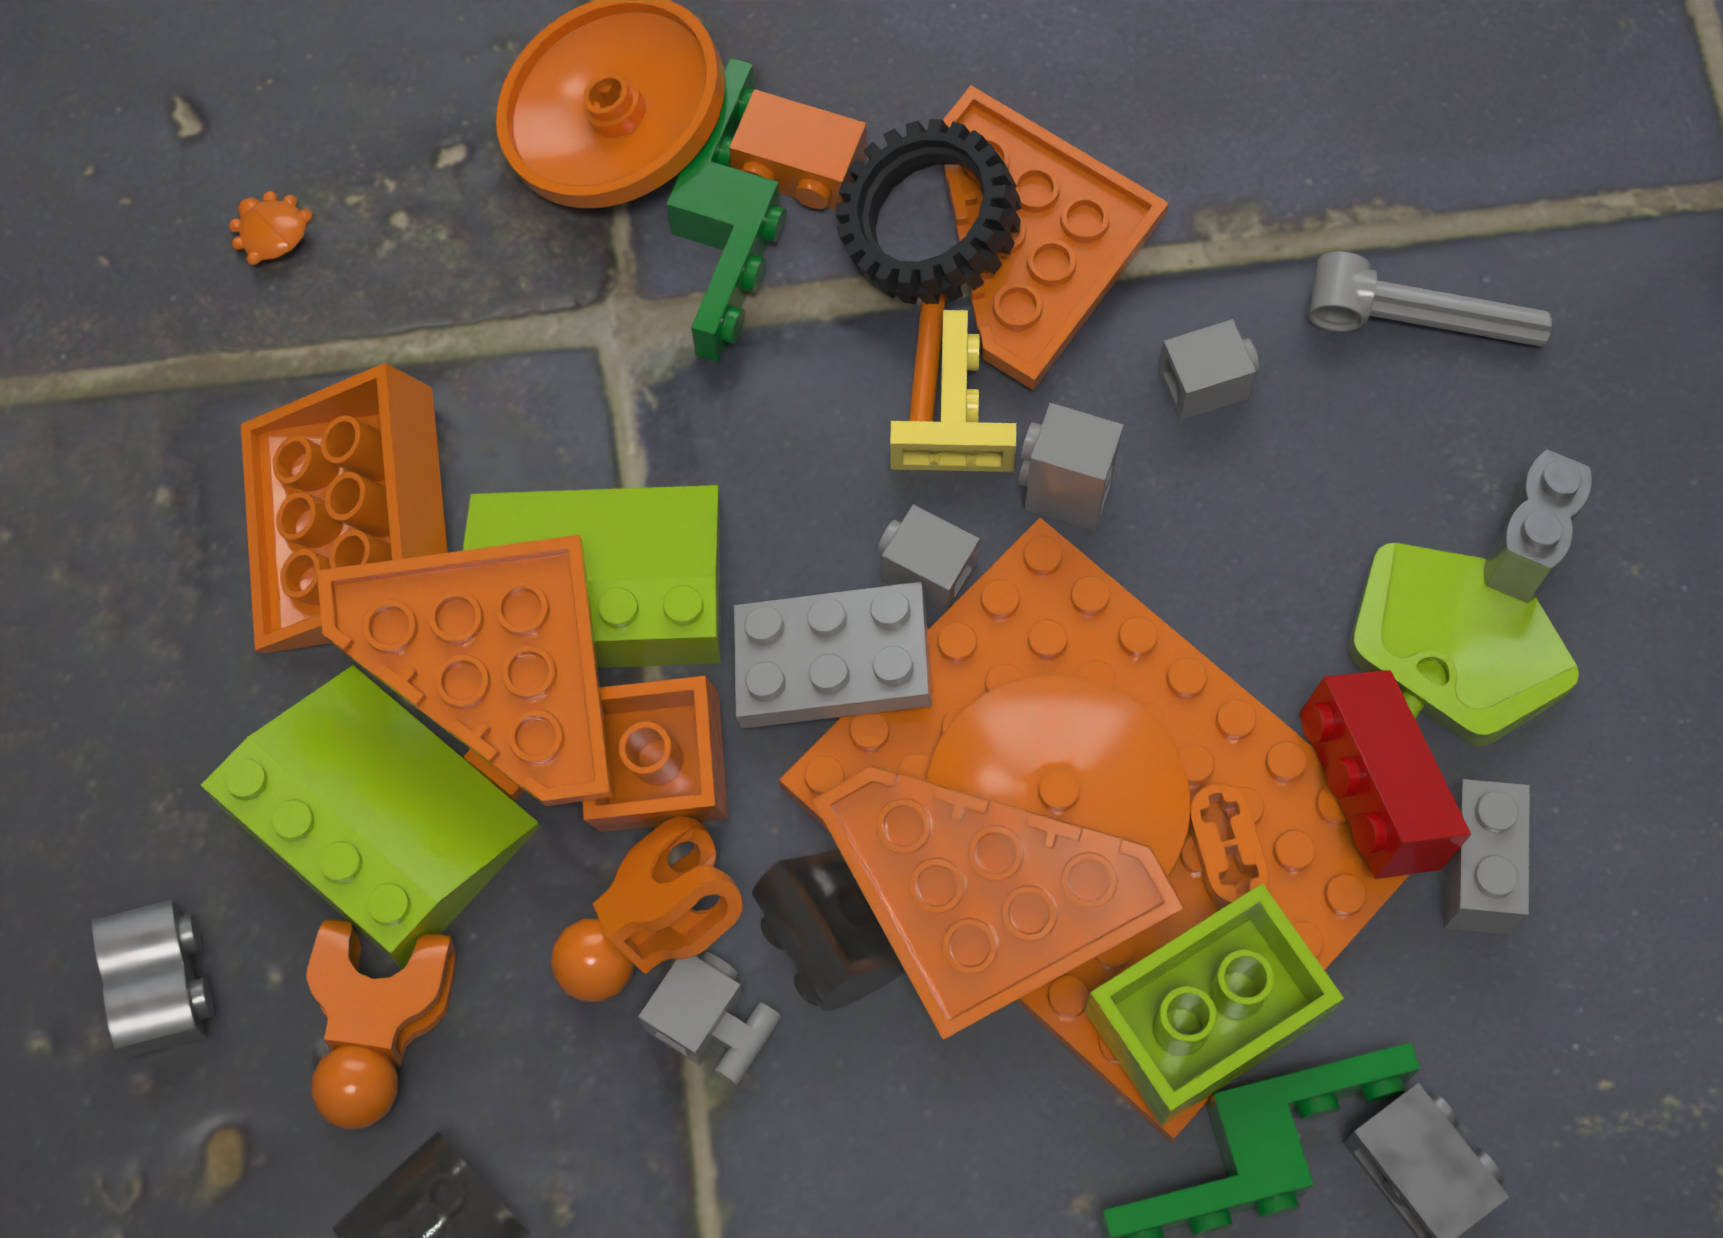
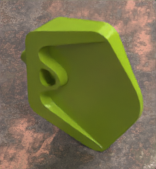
(1458, 645)

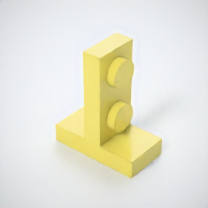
(959, 438)

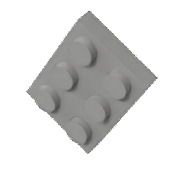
(831, 655)

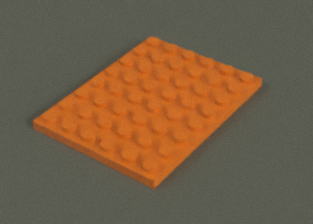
(1061, 614)

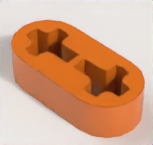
(1212, 850)

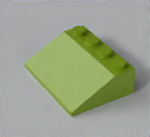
(646, 563)
(371, 811)

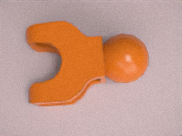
(647, 914)
(371, 1020)

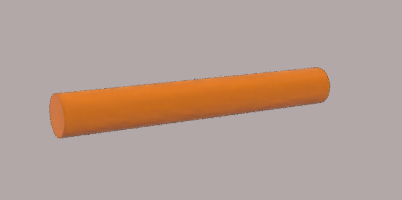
(927, 361)

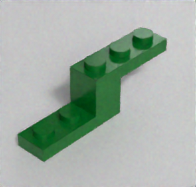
(728, 213)
(1263, 1146)

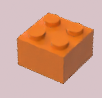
(661, 755)

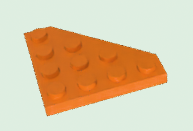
(1072, 240)
(489, 651)
(987, 892)

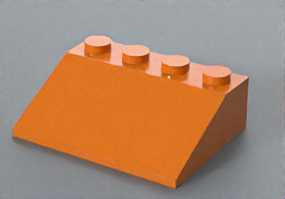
(333, 487)

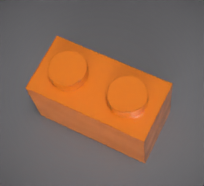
(798, 148)

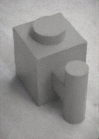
(698, 1008)

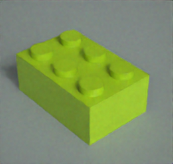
(1212, 1004)

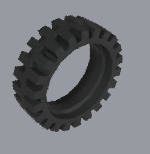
(893, 165)

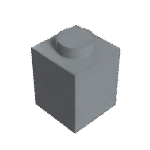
(1208, 369)
(928, 552)

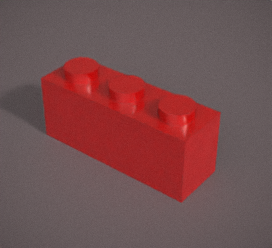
(1383, 774)

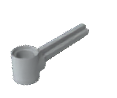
(1349, 293)

